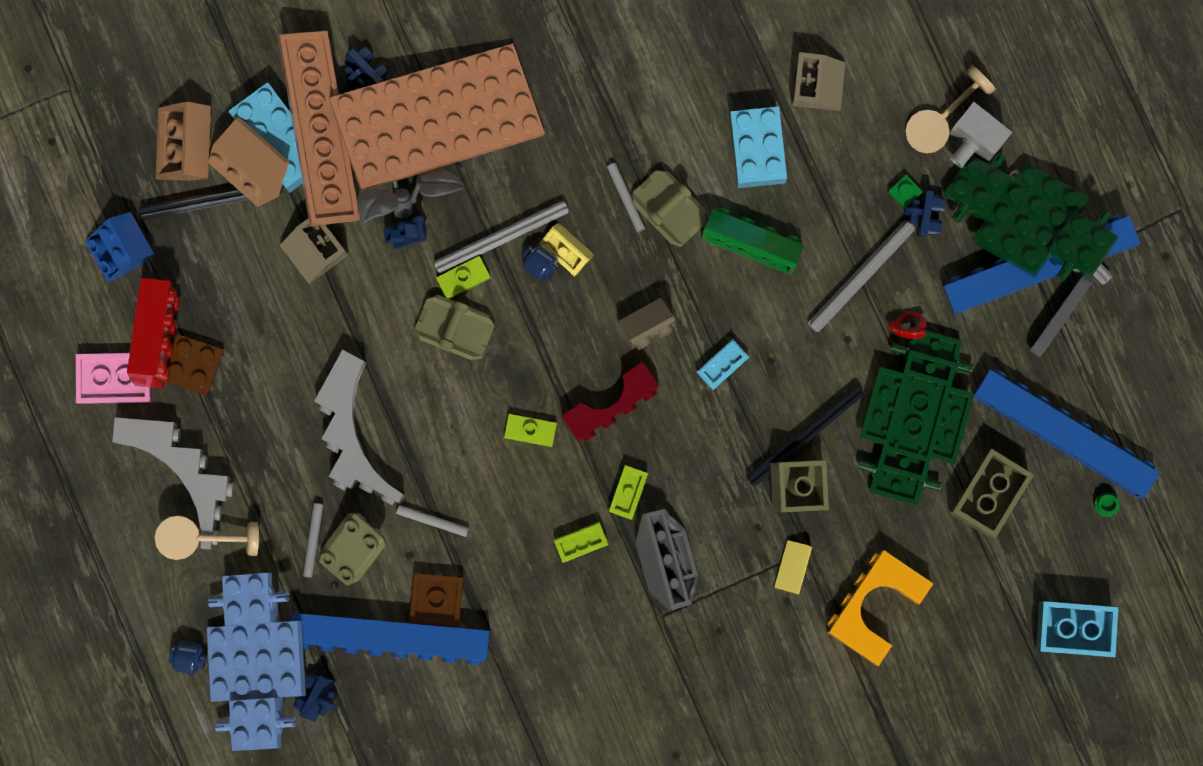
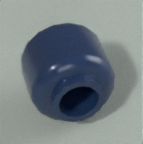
(540, 262)
(187, 657)

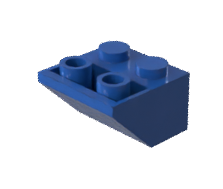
(119, 246)

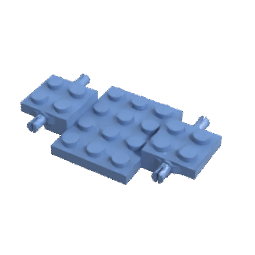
(254, 661)

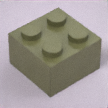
(799, 486)

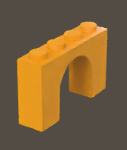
(849, 626)

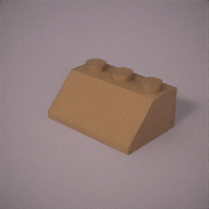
(183, 142)
(249, 163)

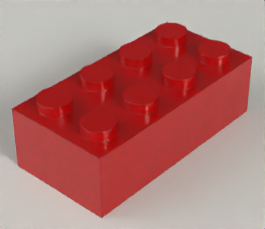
(152, 333)

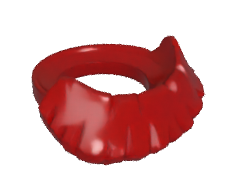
(915, 332)

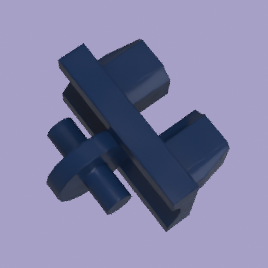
(360, 71)
(929, 203)
(406, 233)
(319, 699)

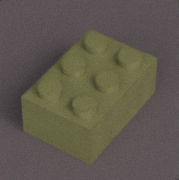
(991, 494)

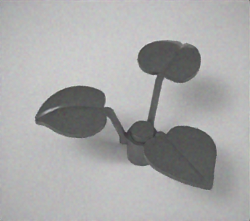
(376, 202)

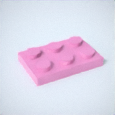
(105, 380)

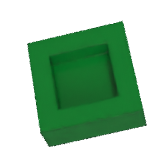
(905, 192)

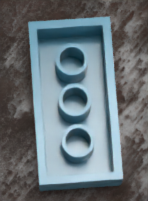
(273, 122)

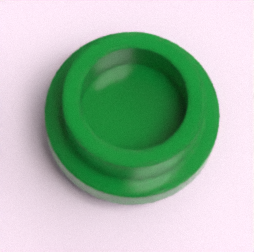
(1106, 504)

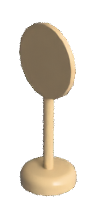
(929, 130)
(179, 537)

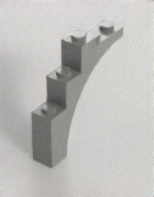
(339, 397)
(160, 440)

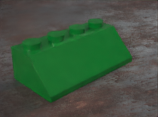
(752, 241)

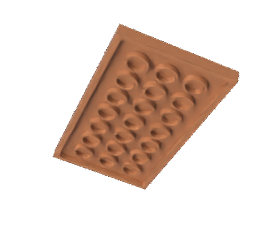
(436, 117)

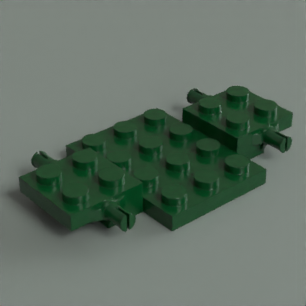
(1030, 218)
(916, 417)

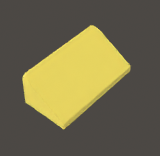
(567, 248)
(793, 567)

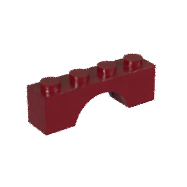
(584, 421)

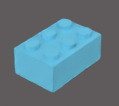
(758, 147)
(1077, 629)

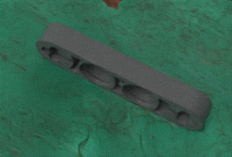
(1061, 315)

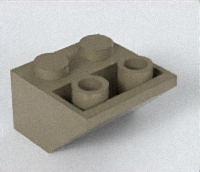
(818, 82)
(313, 250)
(646, 324)

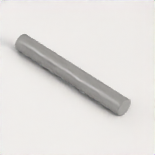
(626, 197)
(432, 520)
(312, 540)

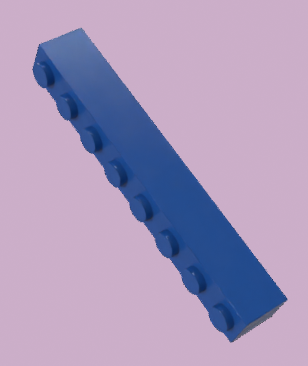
(1006, 279)
(1066, 434)
(394, 637)

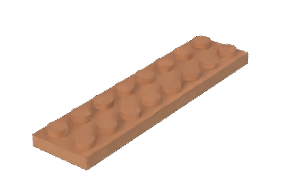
(319, 144)

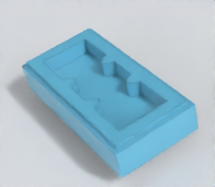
(722, 364)

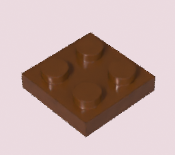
(193, 364)
(436, 600)

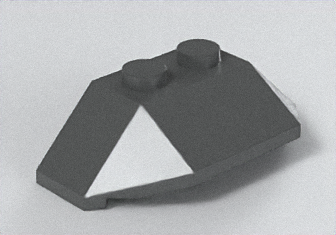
(666, 559)

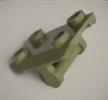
(669, 207)
(454, 327)
(352, 549)

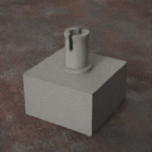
(978, 134)

